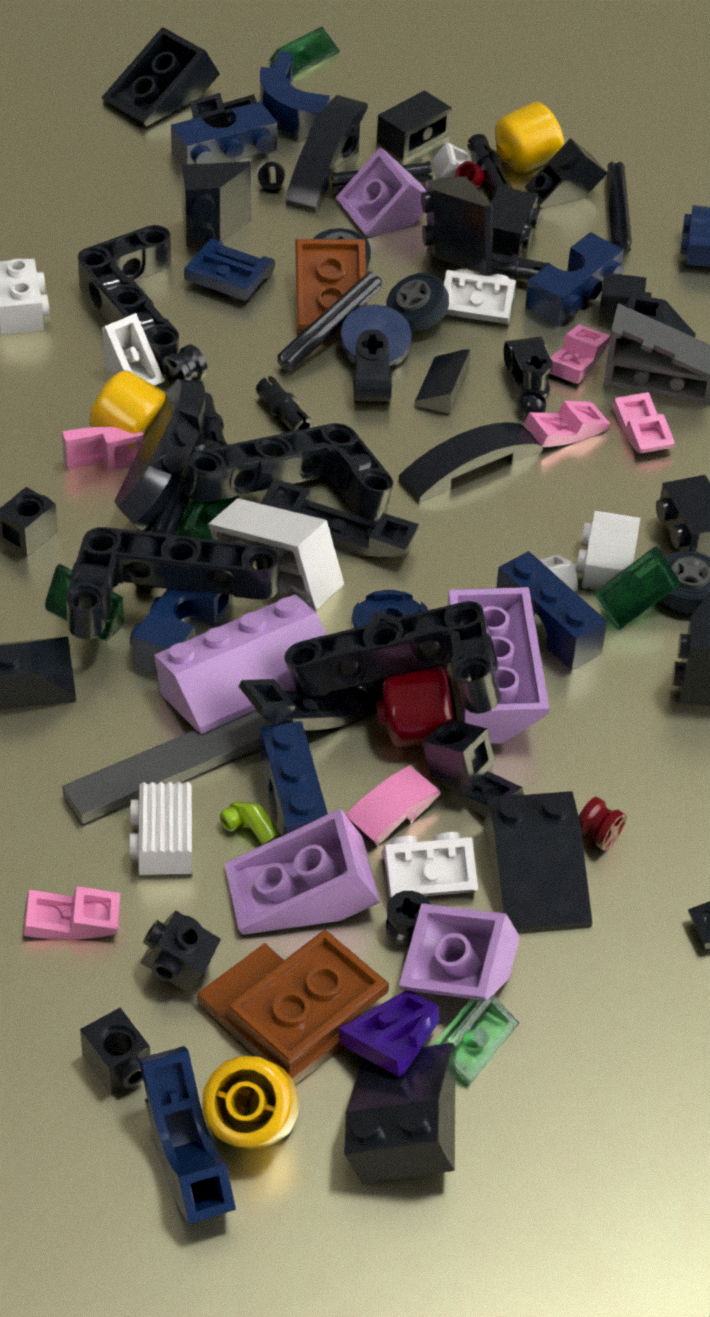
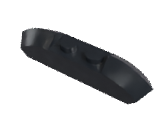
(163, 453)

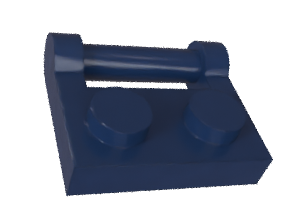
(228, 269)

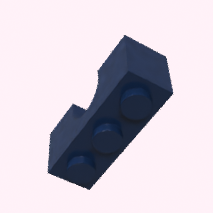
(250, 134)
(562, 293)
(168, 622)
(571, 624)
(291, 775)

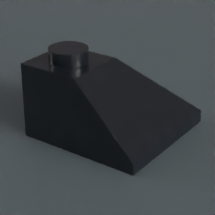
(36, 673)

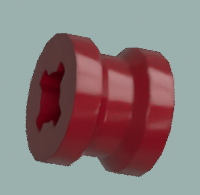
(601, 823)

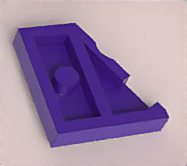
(392, 1031)

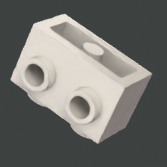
(21, 297)

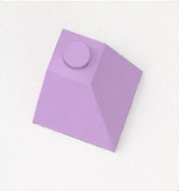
(382, 196)
(459, 952)

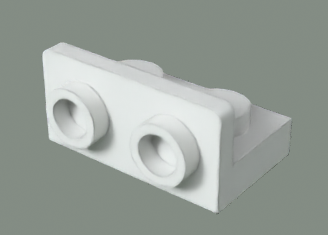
(480, 296)
(431, 866)

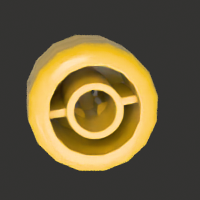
(528, 137)
(127, 404)
(272, 1105)

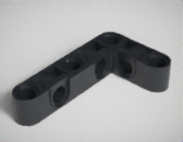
(109, 278)
(293, 457)
(164, 562)
(402, 646)

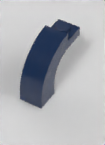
(291, 108)
(182, 1137)

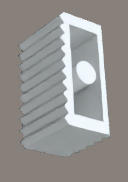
(610, 547)
(164, 828)

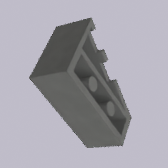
(656, 359)

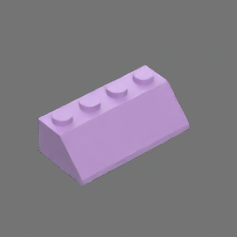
(518, 658)
(205, 672)

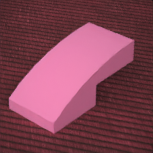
(579, 353)
(571, 424)
(642, 424)
(98, 445)
(390, 803)
(80, 916)

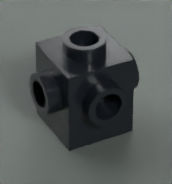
(179, 950)

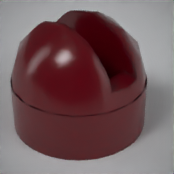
(472, 172)

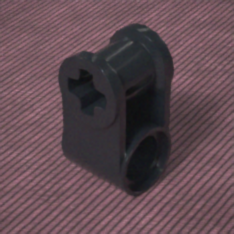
(528, 364)
(372, 371)

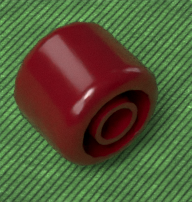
(416, 705)

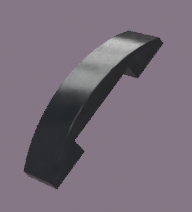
(322, 150)
(433, 471)
(349, 532)
(316, 711)

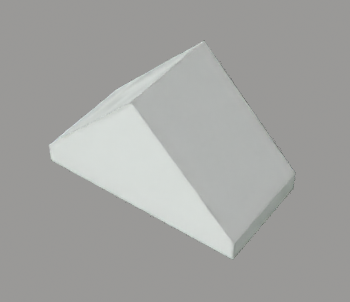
(129, 350)

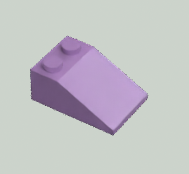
(303, 878)

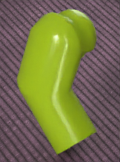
(252, 817)

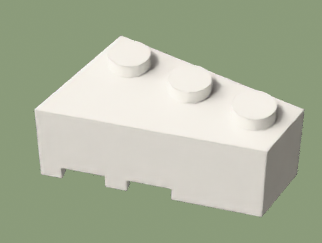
(302, 542)

